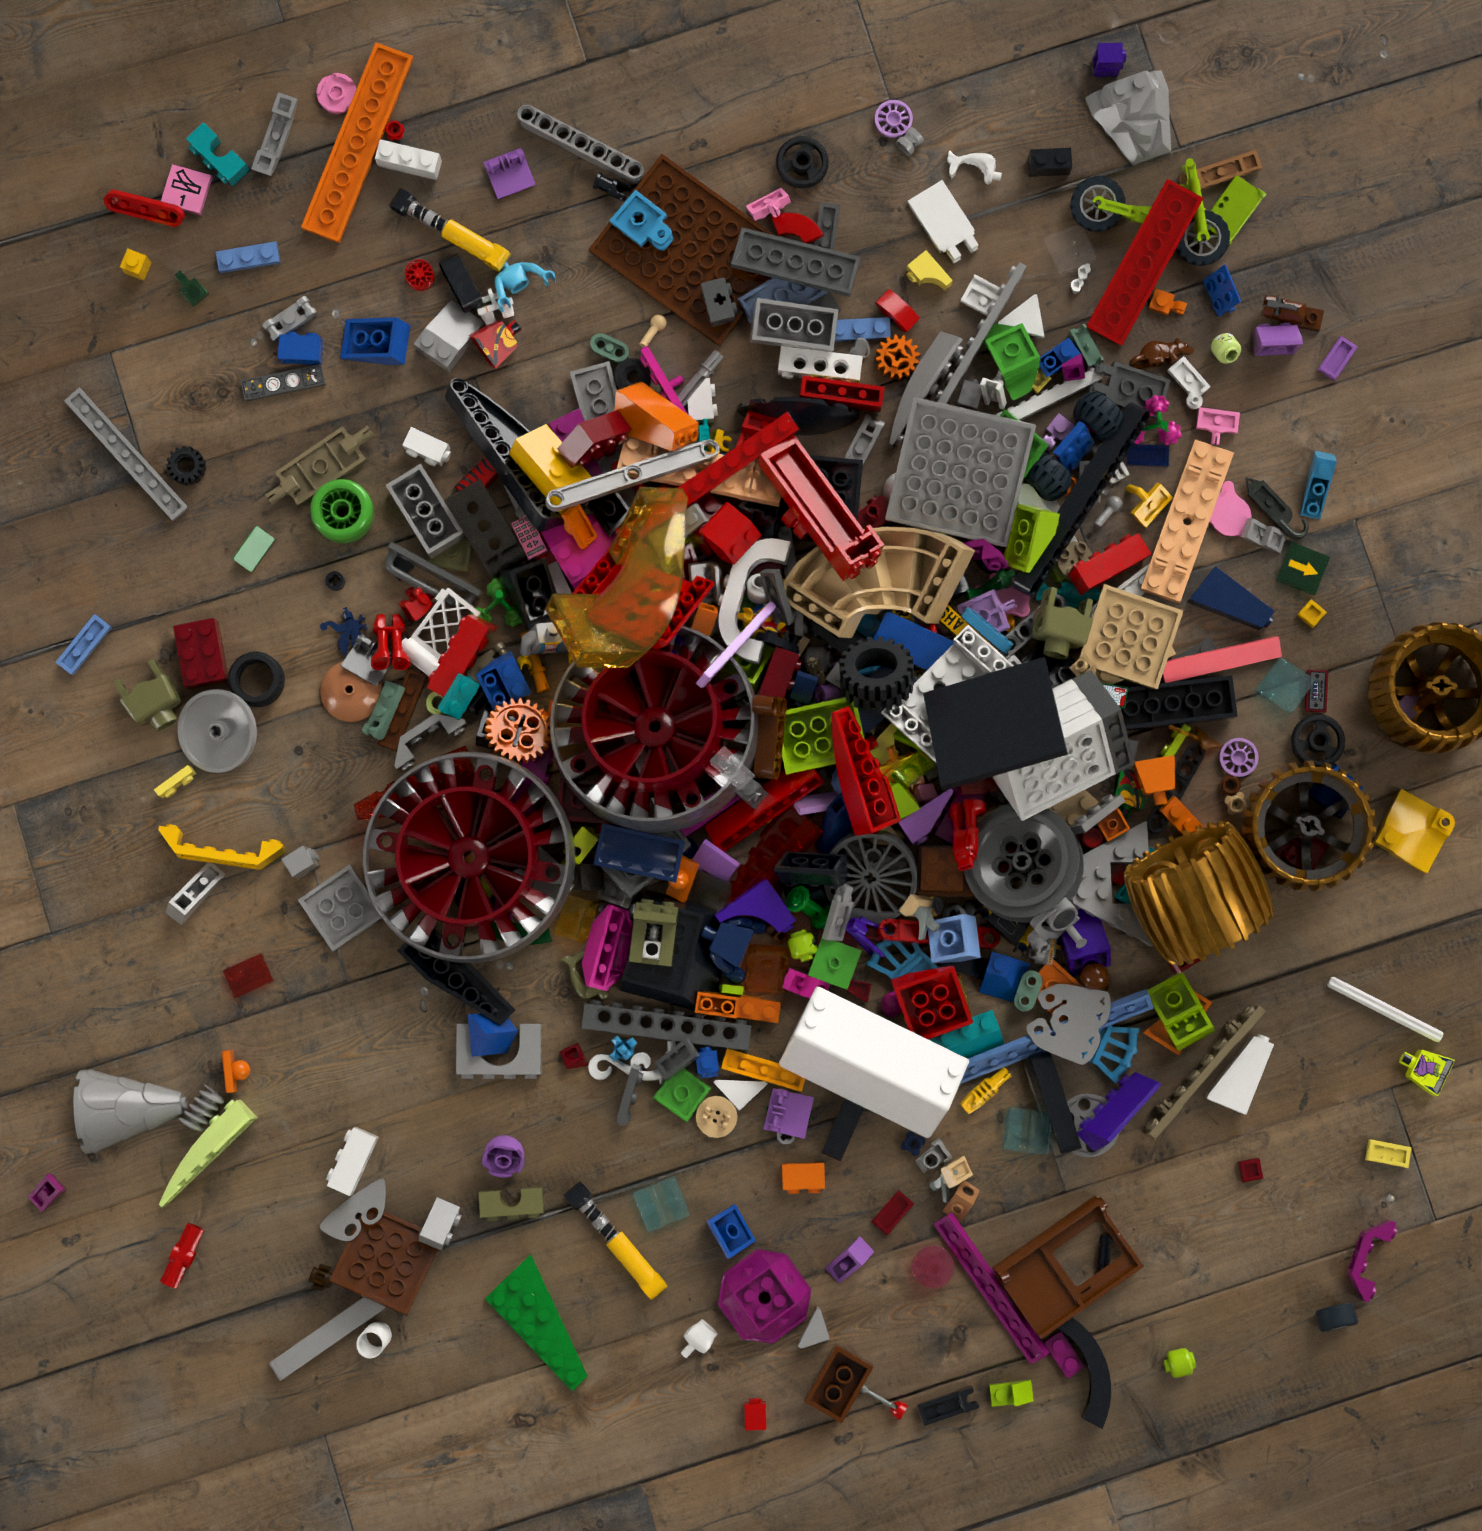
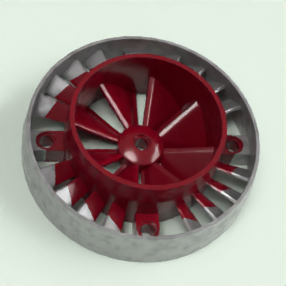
(705, 726)
(498, 819)

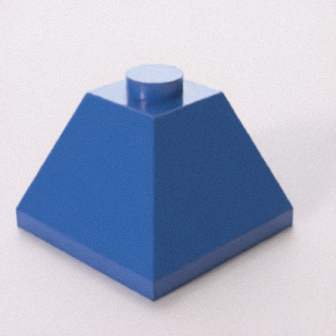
(1002, 976)

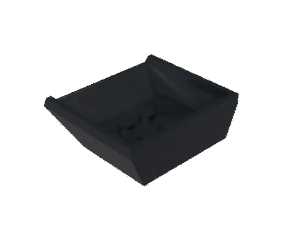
(691, 963)

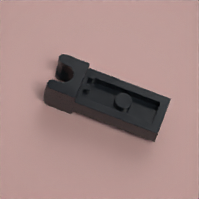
(946, 1406)

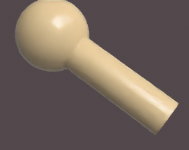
(657, 323)

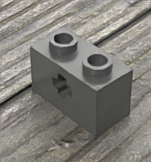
(718, 313)

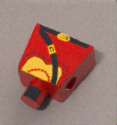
(496, 341)

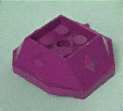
(764, 1273)

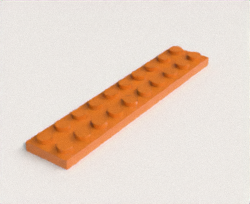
(357, 142)

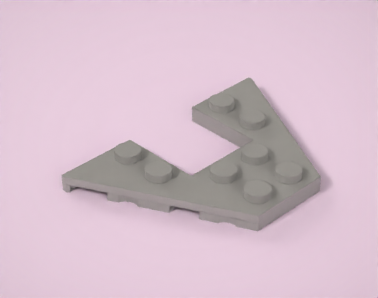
(1096, 888)

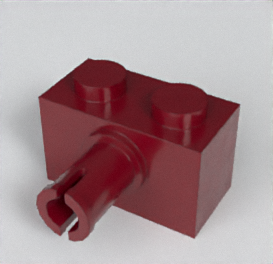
(874, 513)

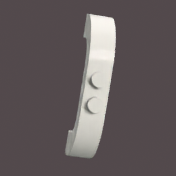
(761, 551)

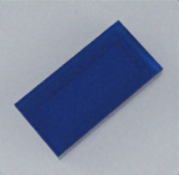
(1148, 455)

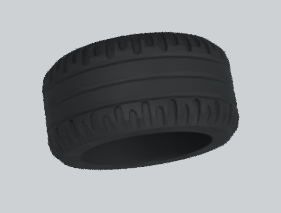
(244, 661)

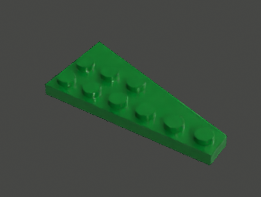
(531, 1312)

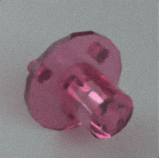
(933, 1266)

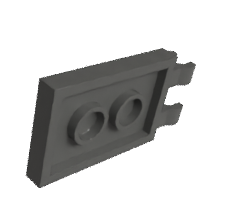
(1129, 384)

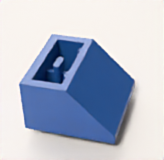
(503, 680)

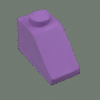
(849, 1260)

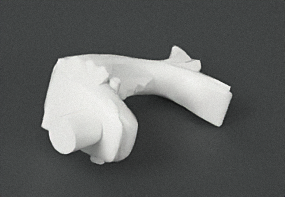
(982, 160)

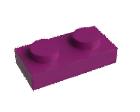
(1063, 1354)

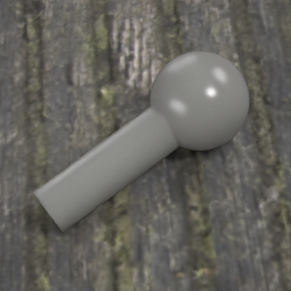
(1113, 504)

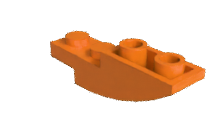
(1179, 816)
(737, 1006)

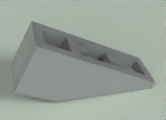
(194, 893)

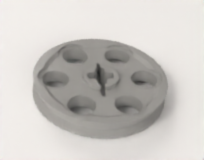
(1076, 1111)

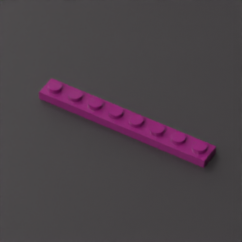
(991, 1288)

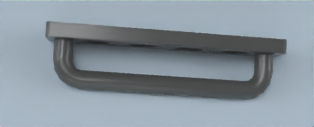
(395, 550)

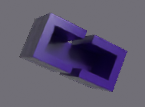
(1108, 59)

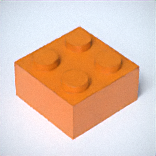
(1113, 825)

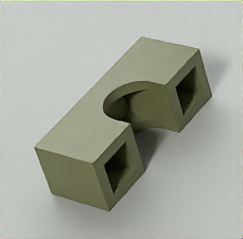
(492, 1204)

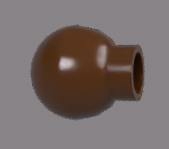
(1095, 976)

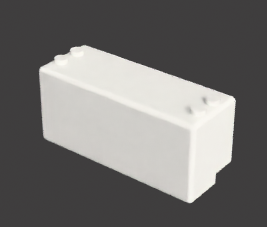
(874, 1062)

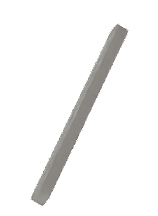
(618, 479)

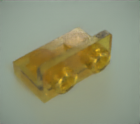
(575, 919)

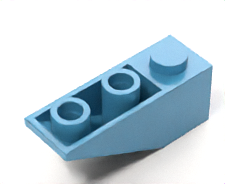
(1318, 484)

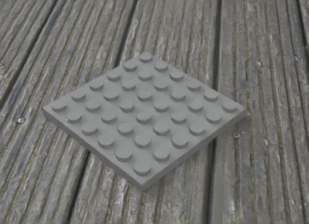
(960, 471)

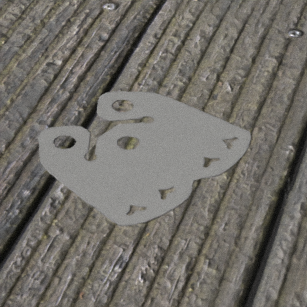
(1082, 1023)

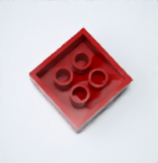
(932, 1001)

